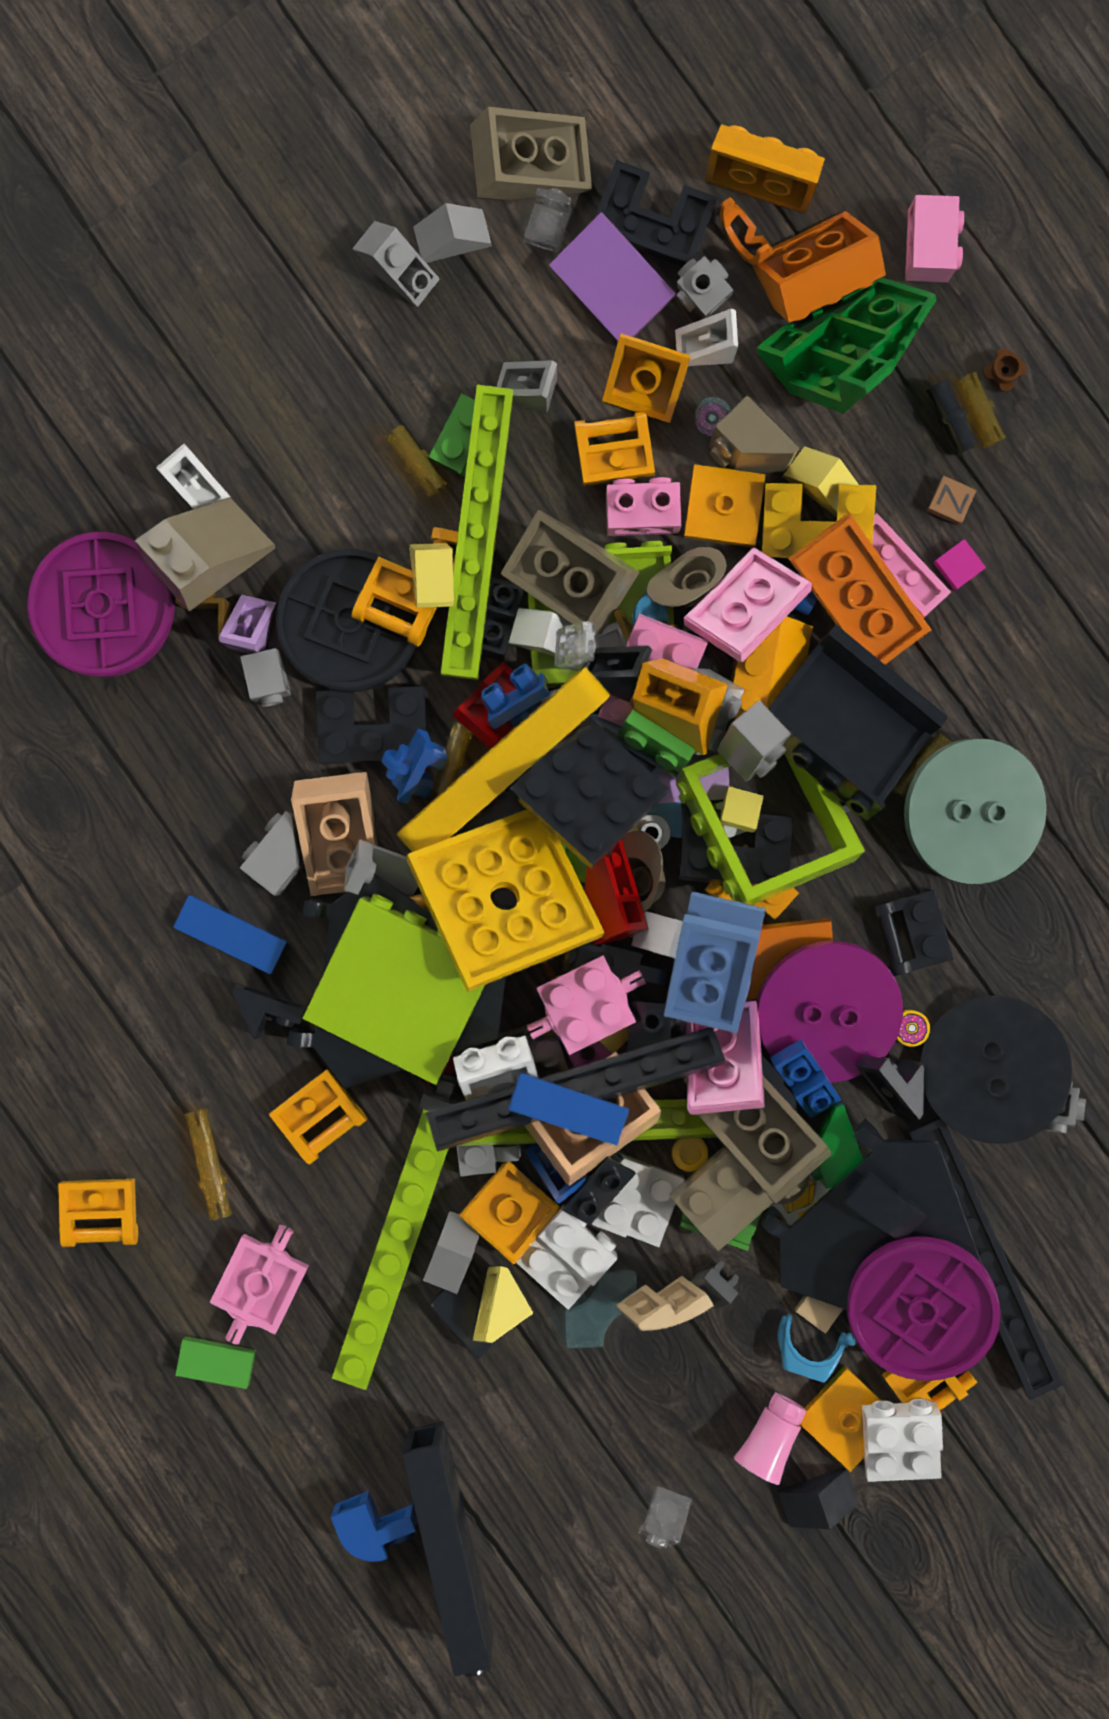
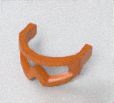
(728, 212)

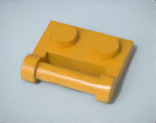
(615, 459)
(394, 586)
(311, 1106)
(97, 1201)

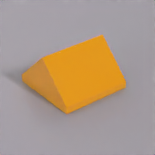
(646, 377)

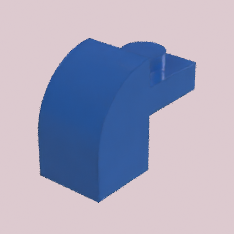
(366, 1533)

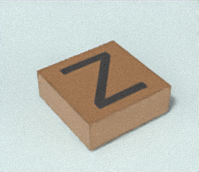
(951, 500)

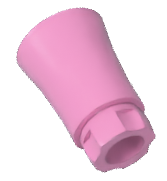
(772, 1439)

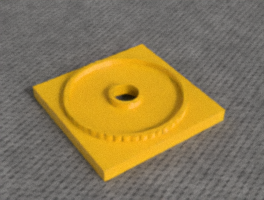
(514, 855)

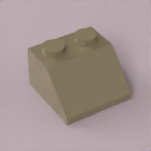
(751, 441)
(721, 1198)

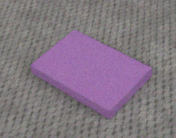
(612, 278)

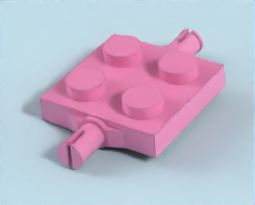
(586, 1004)
(259, 1284)

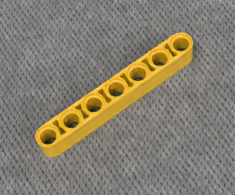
(505, 761)

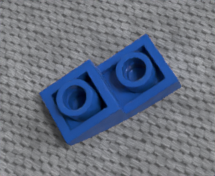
(805, 1078)

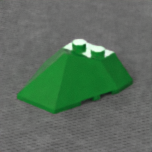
(848, 347)

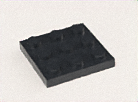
(588, 791)

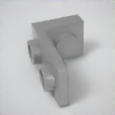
(386, 864)

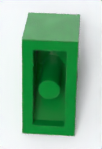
(839, 1137)

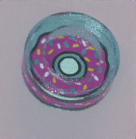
(710, 413)

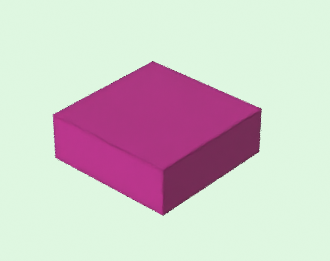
(959, 565)

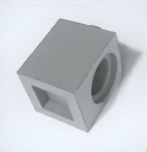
(266, 677)

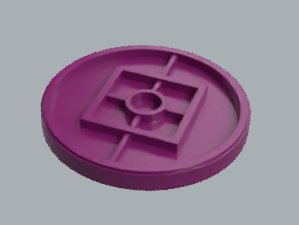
(99, 606)
(833, 1000)
(923, 1308)

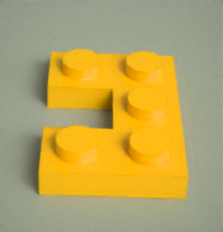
(783, 527)

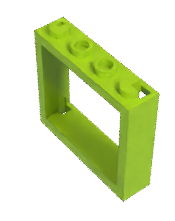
(722, 856)

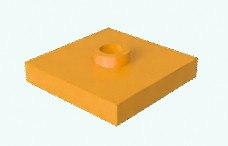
(724, 506)
(509, 1212)
(837, 1418)

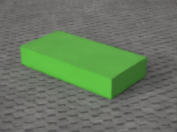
(215, 1362)

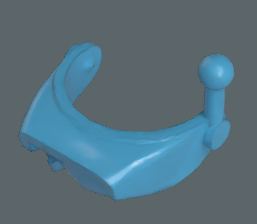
(795, 1363)

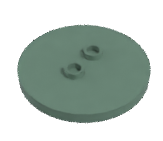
(975, 811)

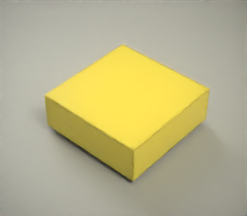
(741, 809)

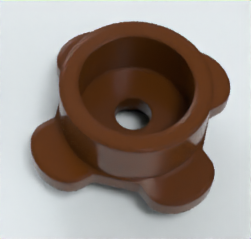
(1009, 360)

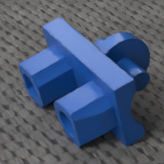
(519, 702)
(408, 765)

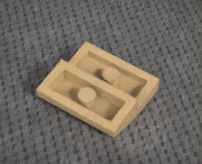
(667, 1308)

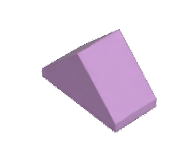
(249, 625)

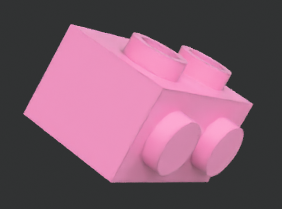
(933, 238)
(643, 507)

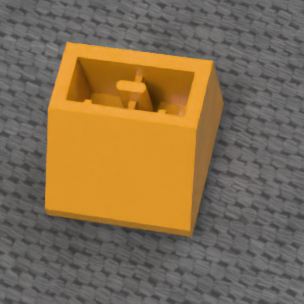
(679, 701)

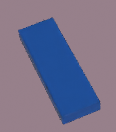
(230, 934)
(568, 1109)

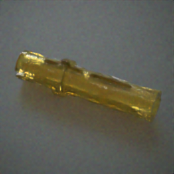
(208, 1164)

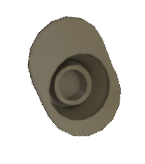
(688, 578)
(646, 866)

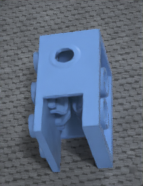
(714, 962)

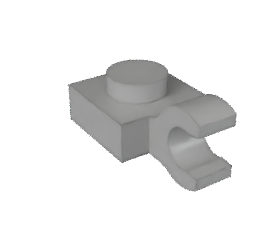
(483, 1158)

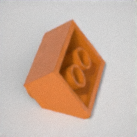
(821, 266)

